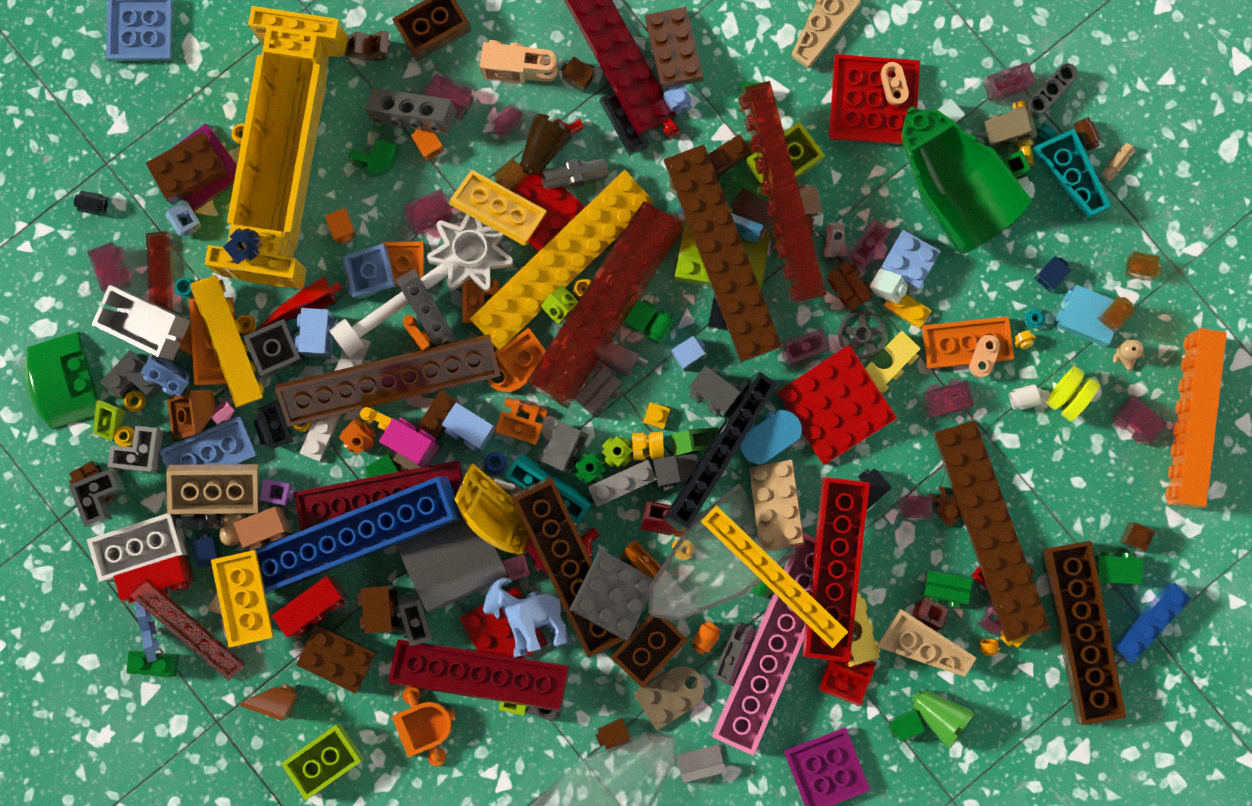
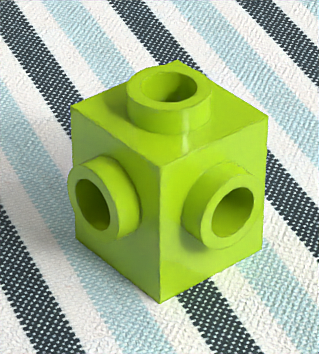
(559, 304)
(617, 460)

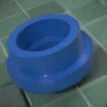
(488, 463)

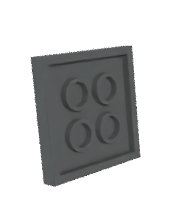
(612, 595)

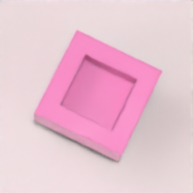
(223, 412)
(517, 567)

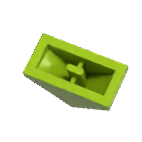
(107, 419)

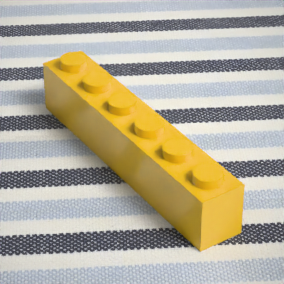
(226, 341)

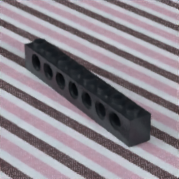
(720, 452)

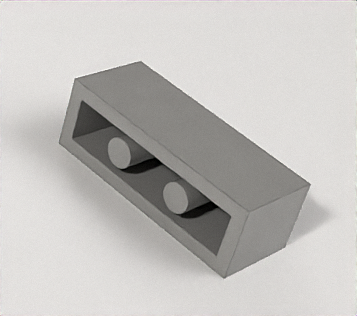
(622, 483)

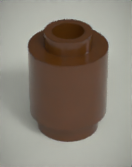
(1087, 133)

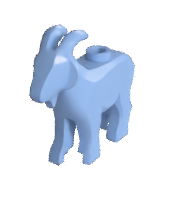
(526, 615)

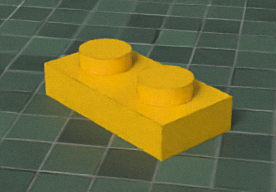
(909, 310)

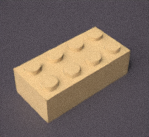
(213, 489)

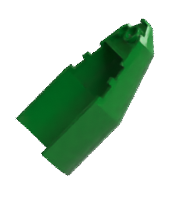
(961, 180)

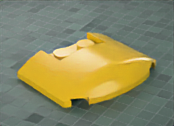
(491, 512)

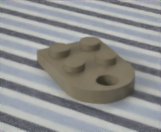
(668, 696)

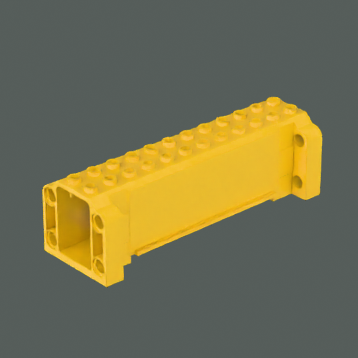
(279, 143)

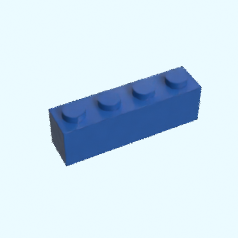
(1150, 622)

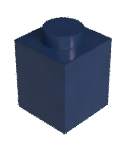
(1052, 273)
(205, 550)

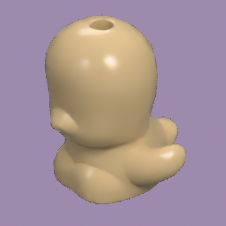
(1128, 353)
(228, 533)

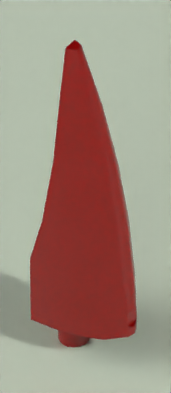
(314, 296)

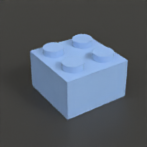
(910, 259)
(314, 333)
(469, 427)

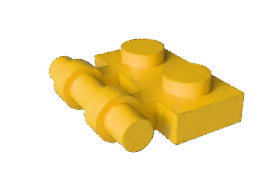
(371, 415)

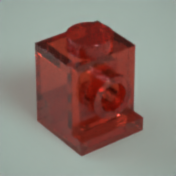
(936, 612)

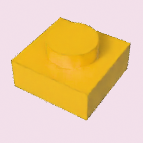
(656, 415)

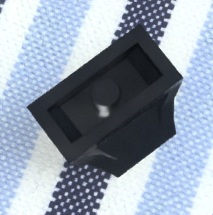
(272, 426)

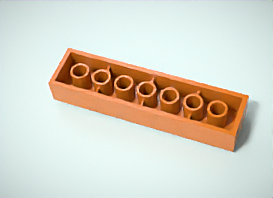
(1196, 419)

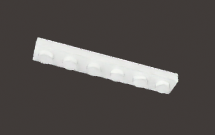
(322, 429)

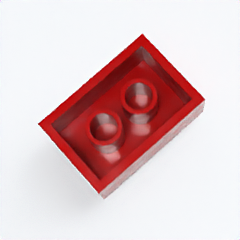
(166, 574)
(310, 607)

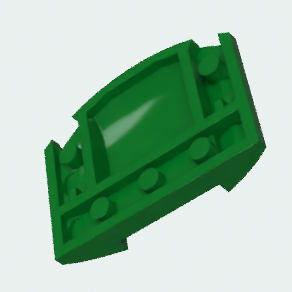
(60, 381)

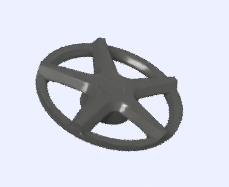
(862, 333)

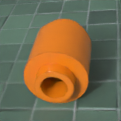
(705, 637)

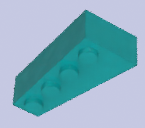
(1072, 170)

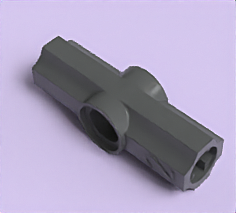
(574, 174)

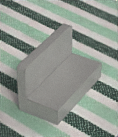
(700, 763)

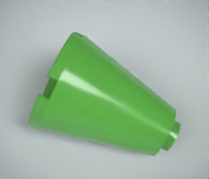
(942, 716)

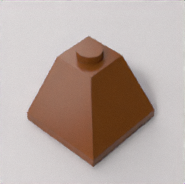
(190, 413)
(275, 702)

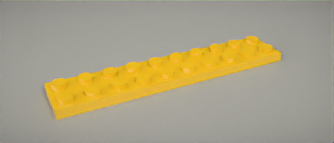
(560, 260)

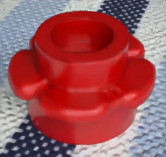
(671, 128)

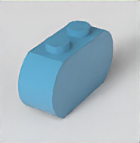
(770, 437)

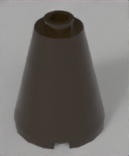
(543, 144)

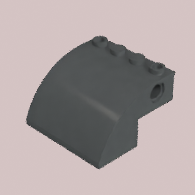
(450, 564)

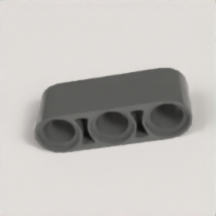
(1058, 83)

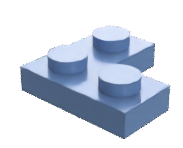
(147, 630)

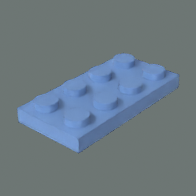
(216, 446)

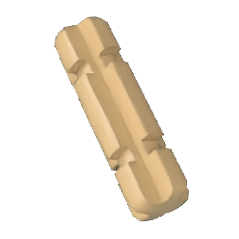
(1118, 162)

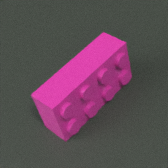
(410, 442)

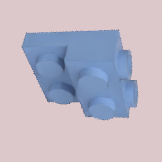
(368, 271)
(166, 374)

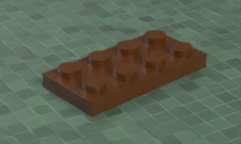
(674, 48)

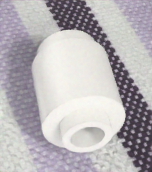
(1026, 397)

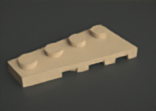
(821, 27)
(919, 642)

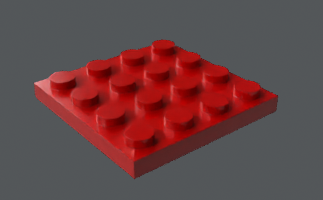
(859, 100)
(837, 404)

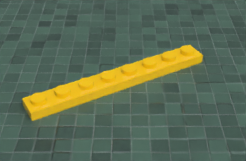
(774, 576)

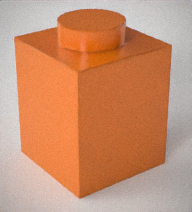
(427, 143)
(341, 226)

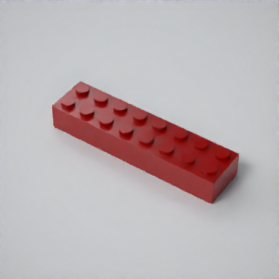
(837, 562)

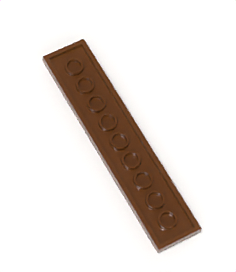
(722, 253)
(388, 380)
(991, 531)

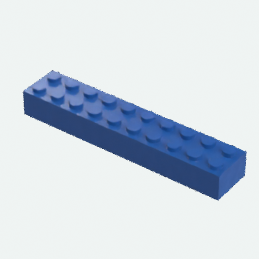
(357, 534)

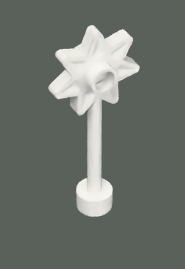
(466, 254)

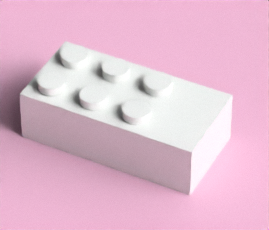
(137, 546)

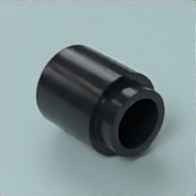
(91, 203)

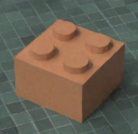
(262, 528)

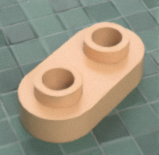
(895, 84)
(985, 356)

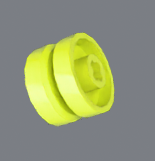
(1072, 393)

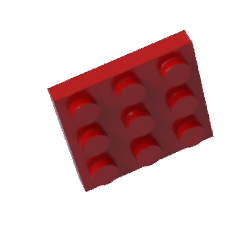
(559, 207)
(494, 634)

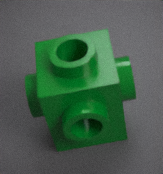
(594, 476)

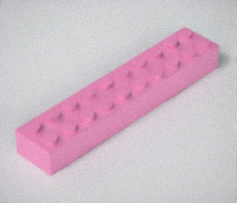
(766, 663)

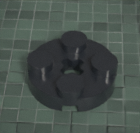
(197, 521)

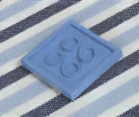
(139, 30)

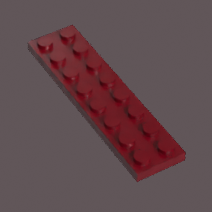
(622, 63)
(331, 501)
(479, 675)

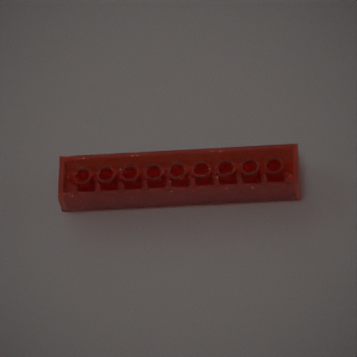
(782, 193)
(605, 304)

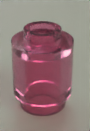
(507, 120)

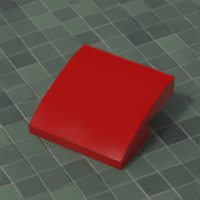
(847, 682)

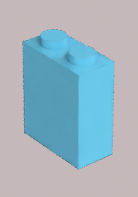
(1081, 315)

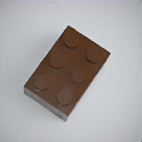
(431, 26)
(187, 168)
(378, 609)
(648, 649)
(337, 658)

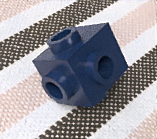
(239, 251)

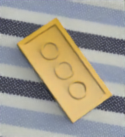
(497, 207)
(242, 598)

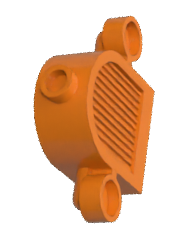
(424, 726)

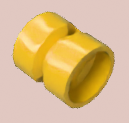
(647, 446)

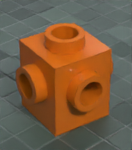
(358, 436)

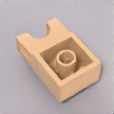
(516, 63)

